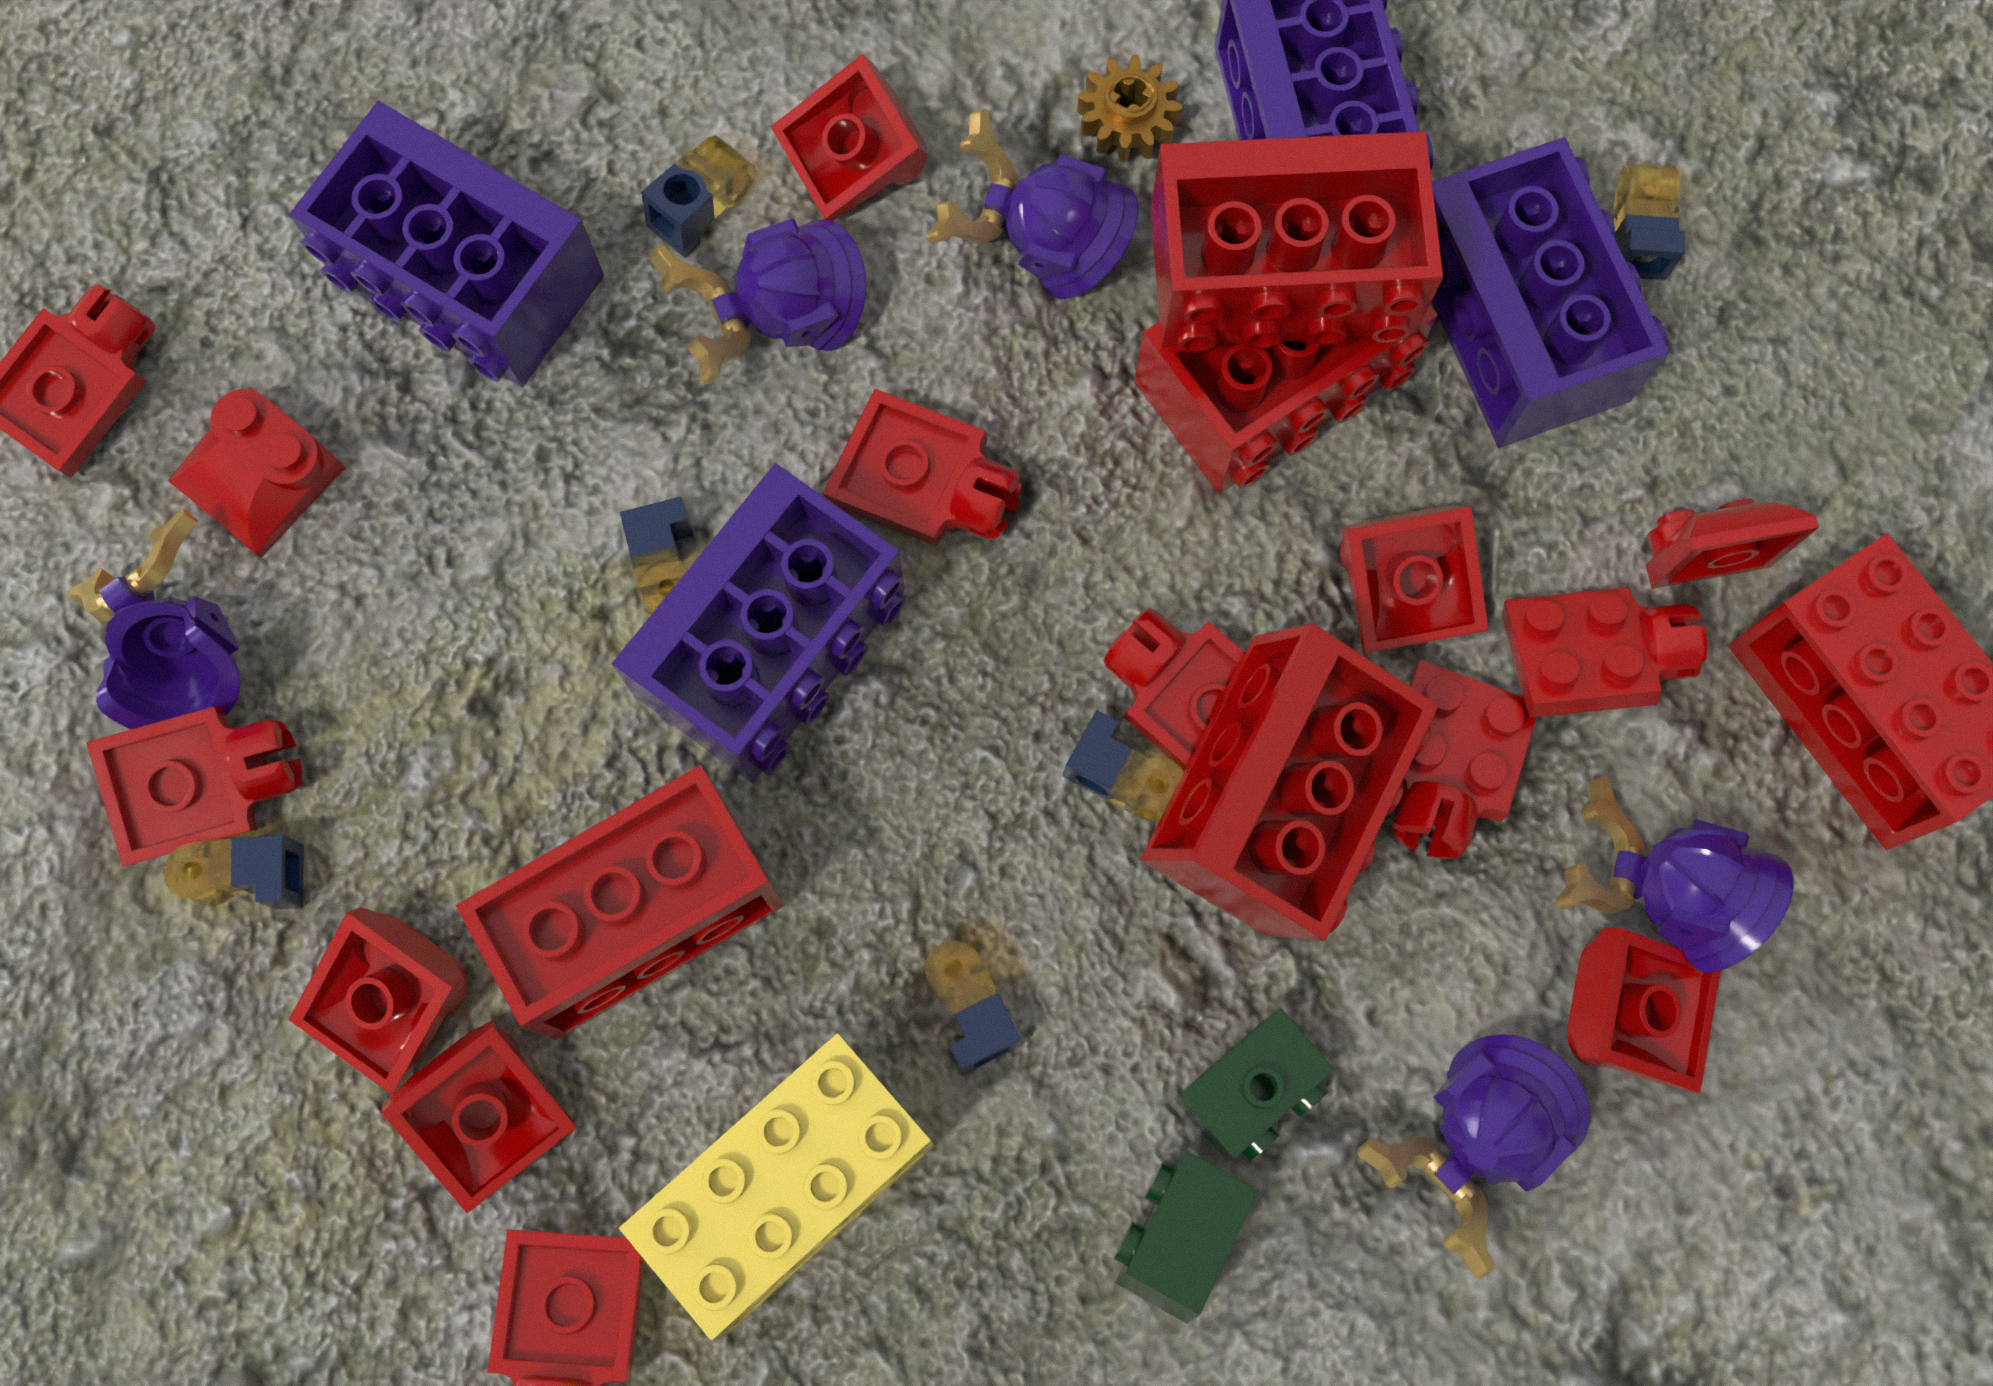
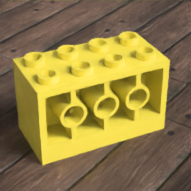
(776, 1188)

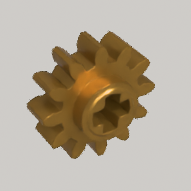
(1129, 108)

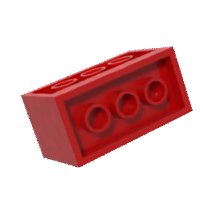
(1294, 240)
(1248, 405)
(1881, 692)
(1291, 783)
(619, 906)

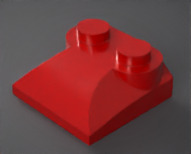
(851, 139)
(255, 469)
(1724, 541)
(1414, 577)
(380, 996)
(1642, 1010)
(477, 1115)

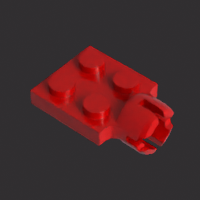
(72, 377)
(921, 473)
(1599, 650)
(1173, 680)
(1467, 764)
(189, 780)
(566, 1309)

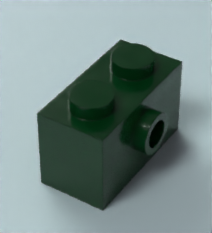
(1255, 1086)
(1184, 1236)

